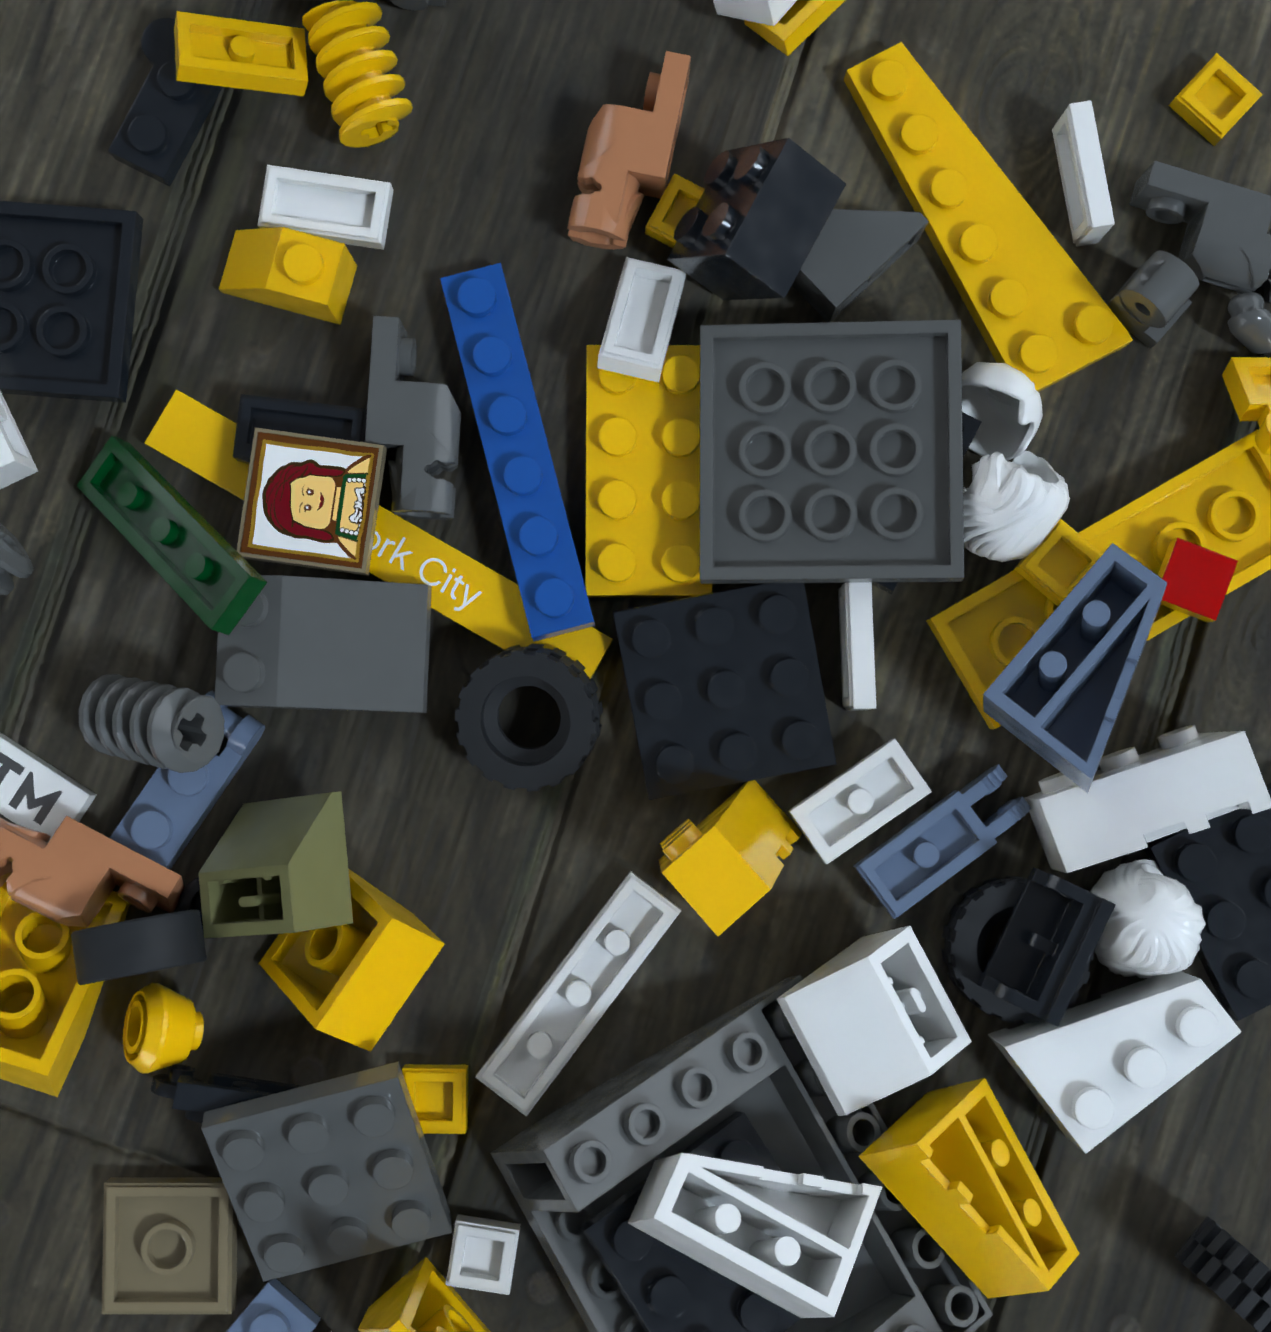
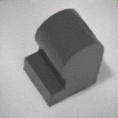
(1154, 297)

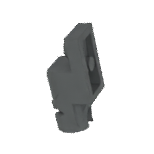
(1225, 227)
(414, 424)

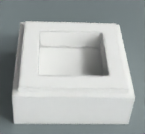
(483, 1254)

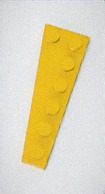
(997, 251)

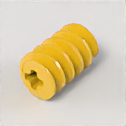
(355, 70)

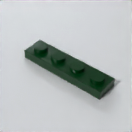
(171, 536)

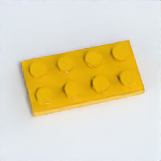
(643, 480)

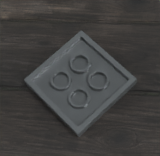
(328, 1171)

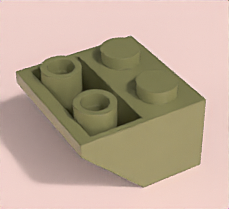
(278, 869)

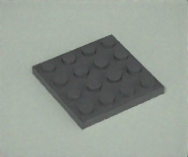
(831, 452)

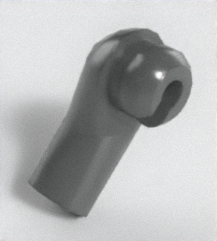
(1250, 322)

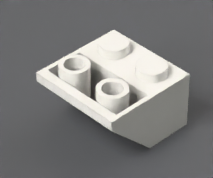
(874, 1019)

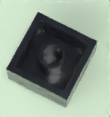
(755, 220)

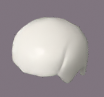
(1005, 405)

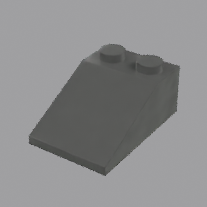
(329, 647)

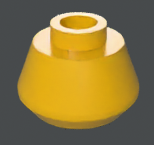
(160, 1028)

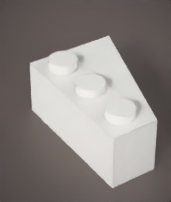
(1146, 797)
(1117, 1052)
(760, 1226)

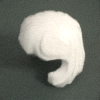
(1011, 505)
(1152, 924)

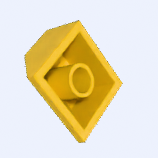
(357, 973)

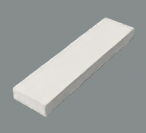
(578, 993)

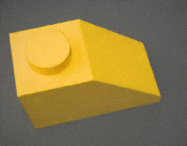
(290, 272)

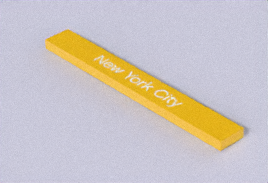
(400, 551)

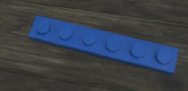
(517, 452)

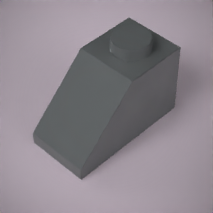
(853, 254)

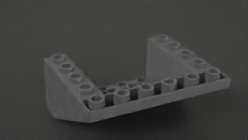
(751, 1064)

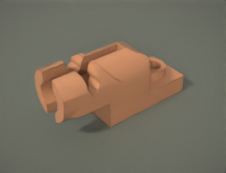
(628, 157)
(78, 872)

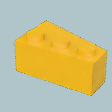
(729, 855)
(974, 1190)

